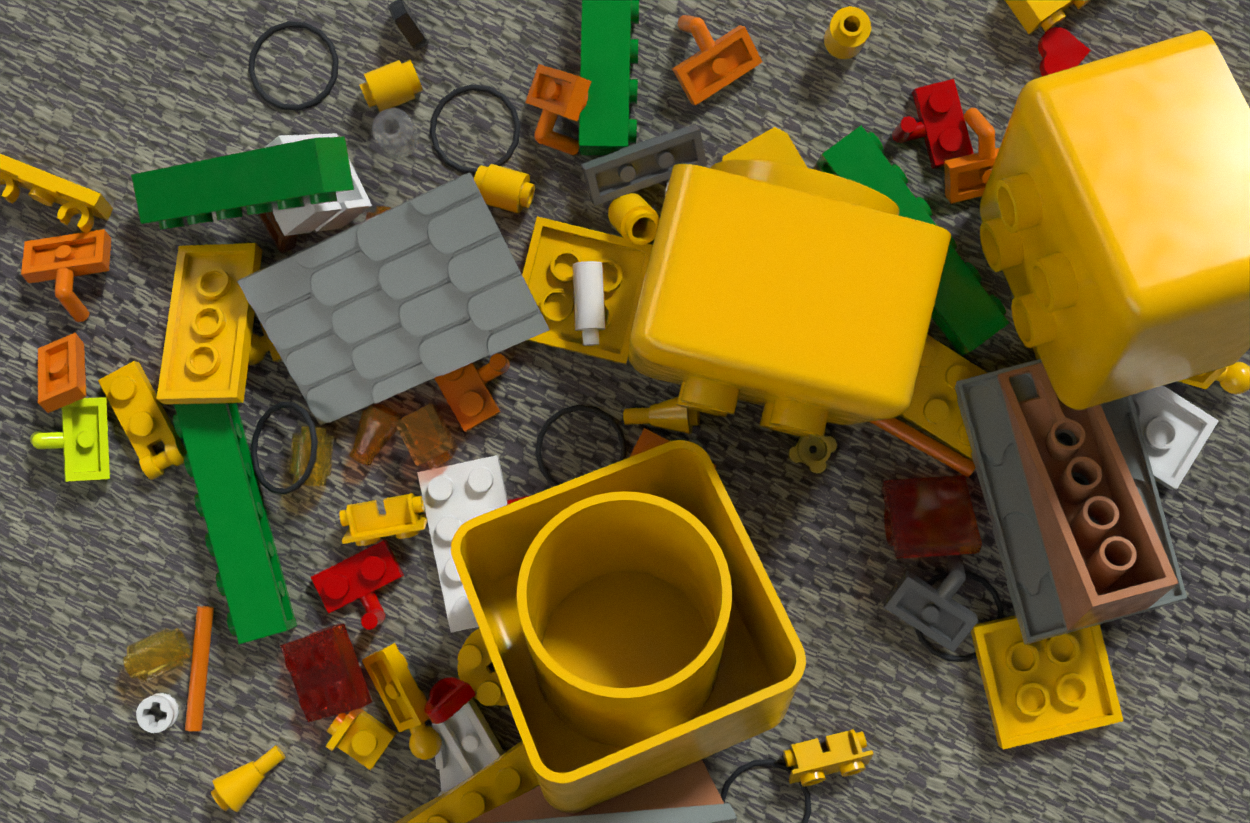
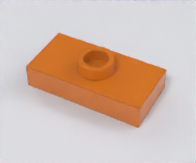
(61, 373)

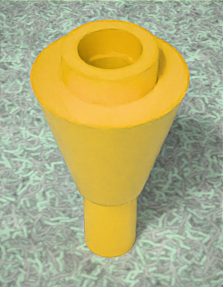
(664, 415)
(238, 785)

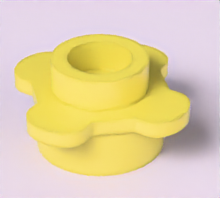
(816, 460)

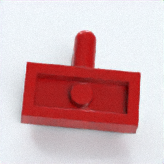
(940, 123)
(358, 579)

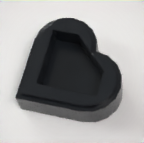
(408, 24)

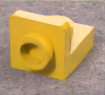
(360, 736)

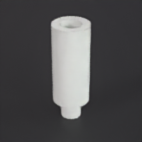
(589, 300)

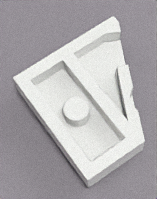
(465, 747)

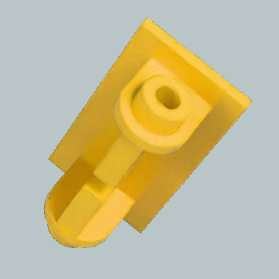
(368, 525)
(812, 764)

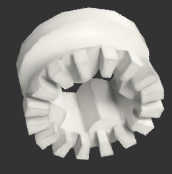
(147, 721)

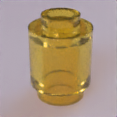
(301, 455)
(156, 654)

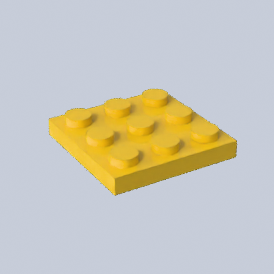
(550, 280)
(1044, 685)

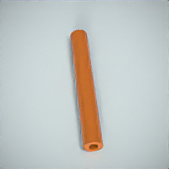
(927, 445)
(199, 668)

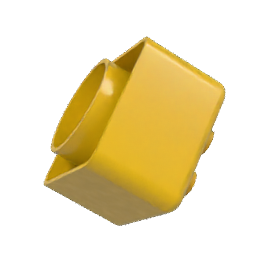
(1126, 219)
(786, 296)
(628, 623)

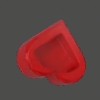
(1060, 51)
(447, 698)

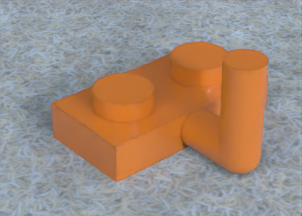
(716, 62)
(557, 95)
(969, 174)
(62, 260)
(468, 393)

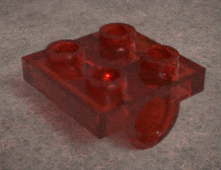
(930, 517)
(326, 673)

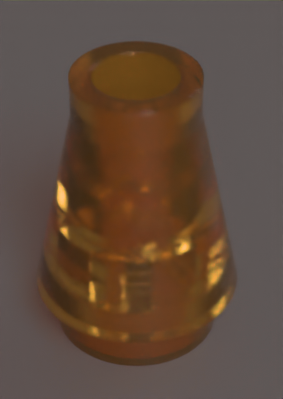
(373, 432)

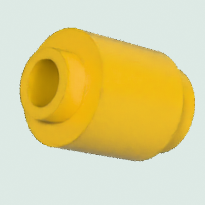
(847, 32)
(391, 85)
(504, 187)
(633, 219)

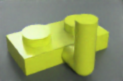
(82, 439)

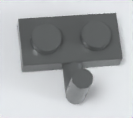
(932, 608)

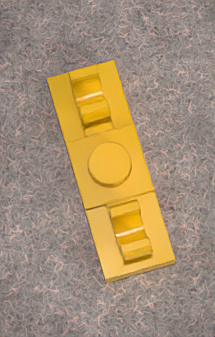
(49, 189)

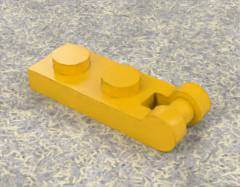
(143, 418)

